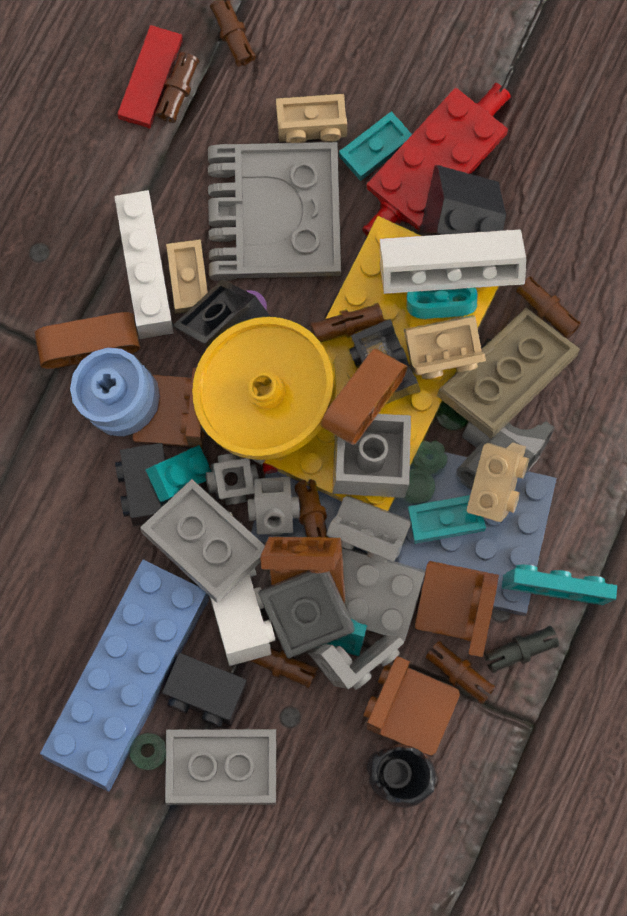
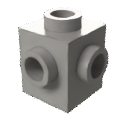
(245, 478)
(273, 506)

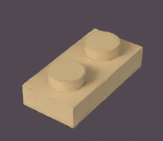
(186, 274)

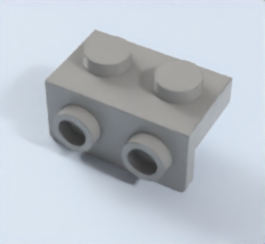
(369, 529)

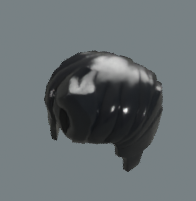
(401, 775)

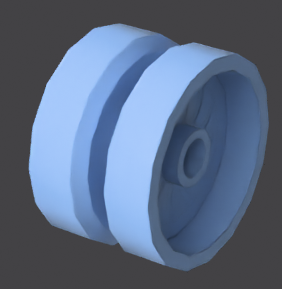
(115, 391)

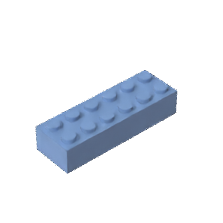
(125, 675)

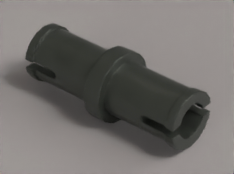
(521, 649)

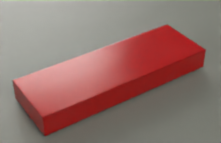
(149, 76)

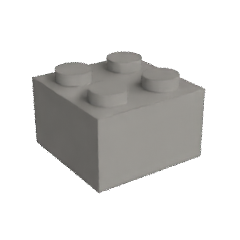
(377, 461)

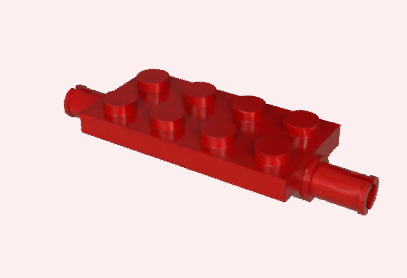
(453, 136)

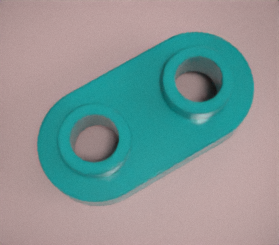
(442, 303)

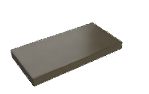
(516, 369)

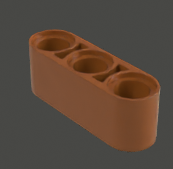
(73, 341)
(364, 396)

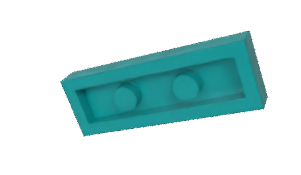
(559, 585)

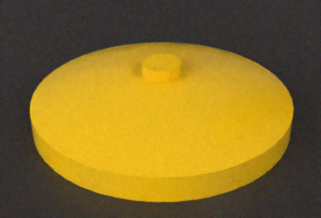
(263, 388)

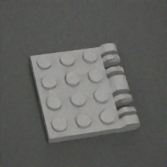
(280, 209)

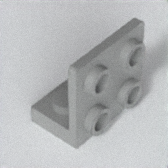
(347, 673)

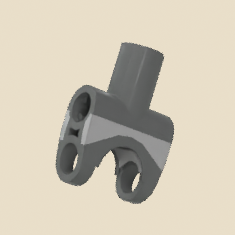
(534, 440)

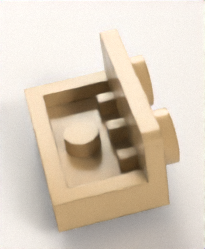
(311, 118)
(444, 347)
(496, 480)

